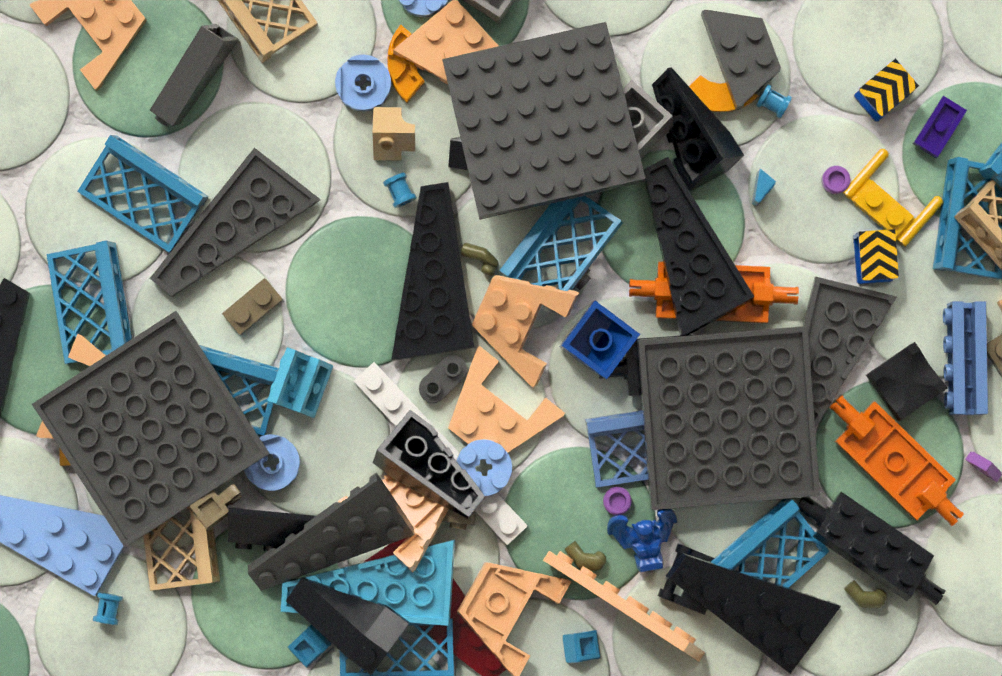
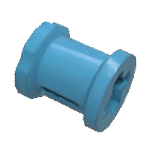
(773, 101)
(399, 190)
(107, 608)

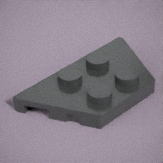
(742, 53)

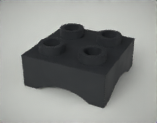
(906, 381)

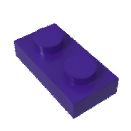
(939, 127)

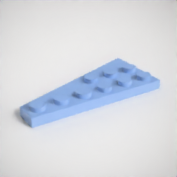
(61, 539)

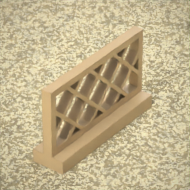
(254, 34)
(984, 226)
(203, 547)

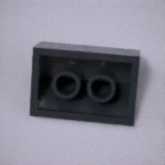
(263, 527)

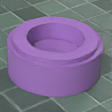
(835, 179)
(617, 501)

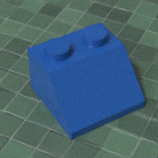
(599, 340)

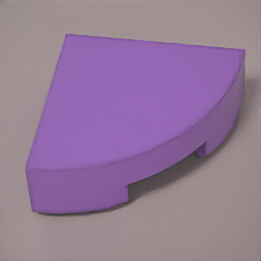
(984, 466)

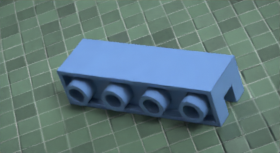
(966, 358)

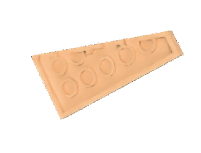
(444, 36)
(630, 606)

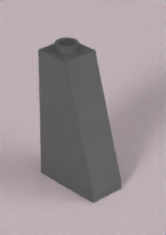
(193, 74)

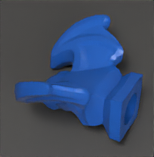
(644, 537)

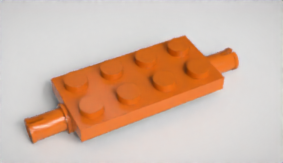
(752, 312)
(895, 461)

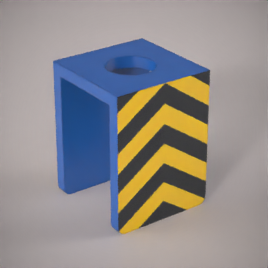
(886, 90)
(875, 256)

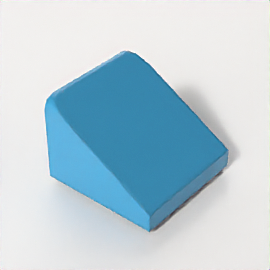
(763, 185)
(309, 645)
(581, 646)

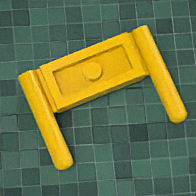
(885, 209)

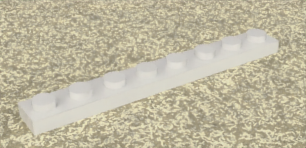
(395, 407)

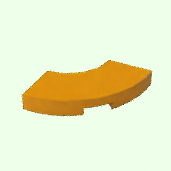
(402, 71)
(716, 95)

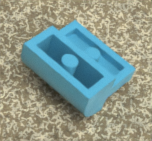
(300, 382)

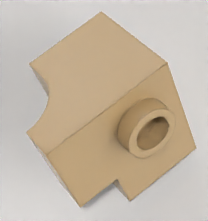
(391, 134)

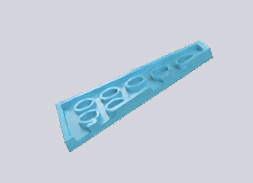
(416, 596)

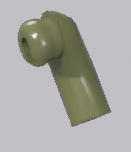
(479, 253)
(589, 560)
(866, 599)

